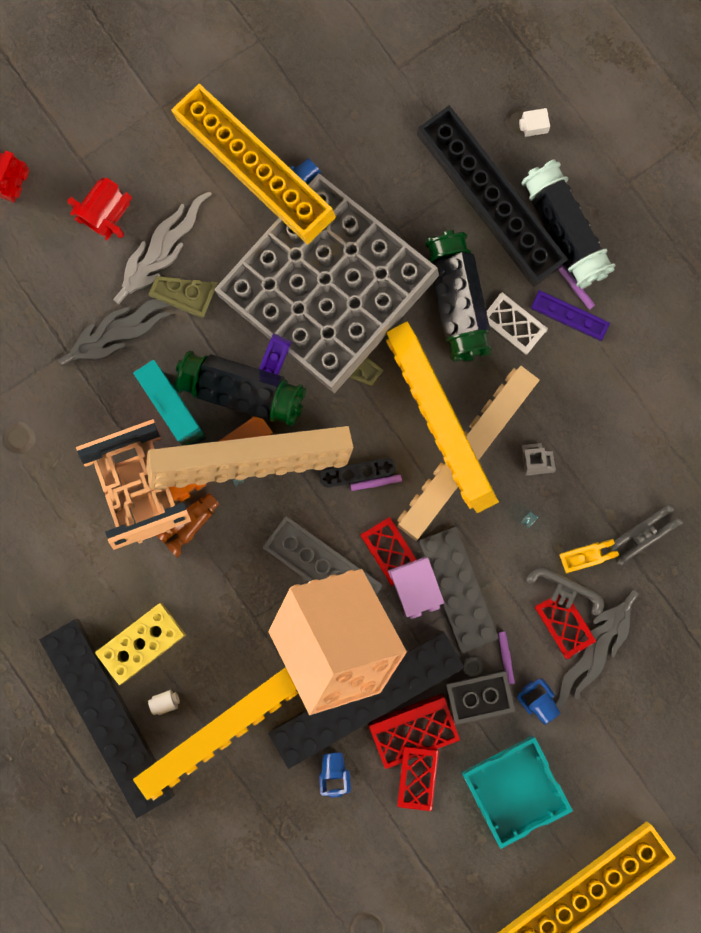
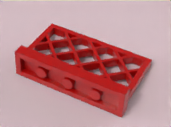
(408, 714)

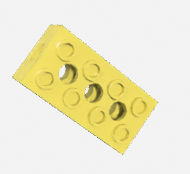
(127, 640)

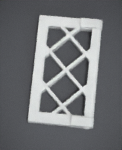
(513, 339)

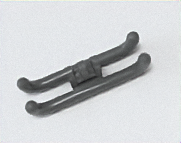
(645, 534)
(567, 589)

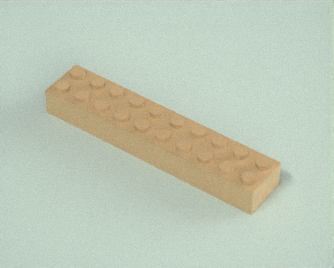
(482, 434)
(248, 457)

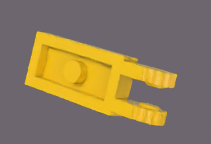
(587, 556)

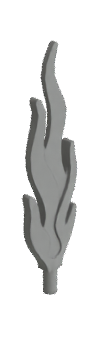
(157, 257)

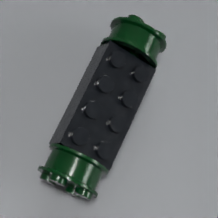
(459, 296)
(240, 387)

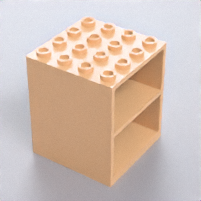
(336, 640)

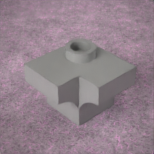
(537, 460)

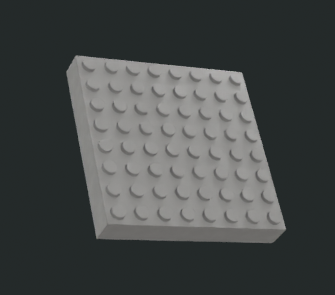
(330, 294)

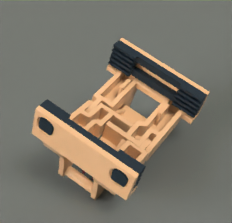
(153, 508)

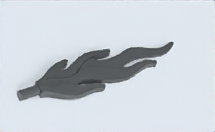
(110, 330)
(595, 655)

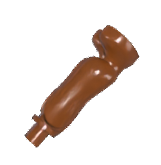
(199, 513)

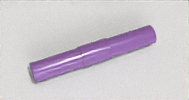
(580, 292)
(376, 482)
(506, 658)

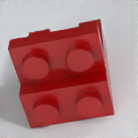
(11, 176)

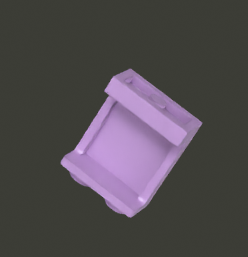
(416, 587)

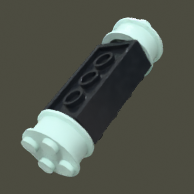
(567, 224)

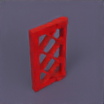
(396, 535)
(582, 626)
(405, 767)

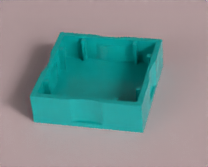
(169, 404)
(516, 791)

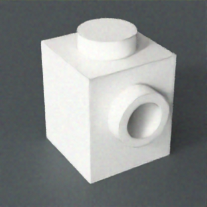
(535, 122)

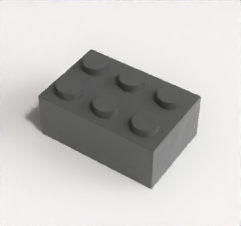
(480, 697)

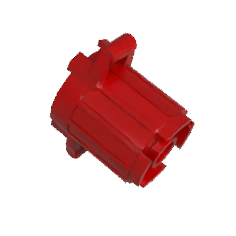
(102, 208)

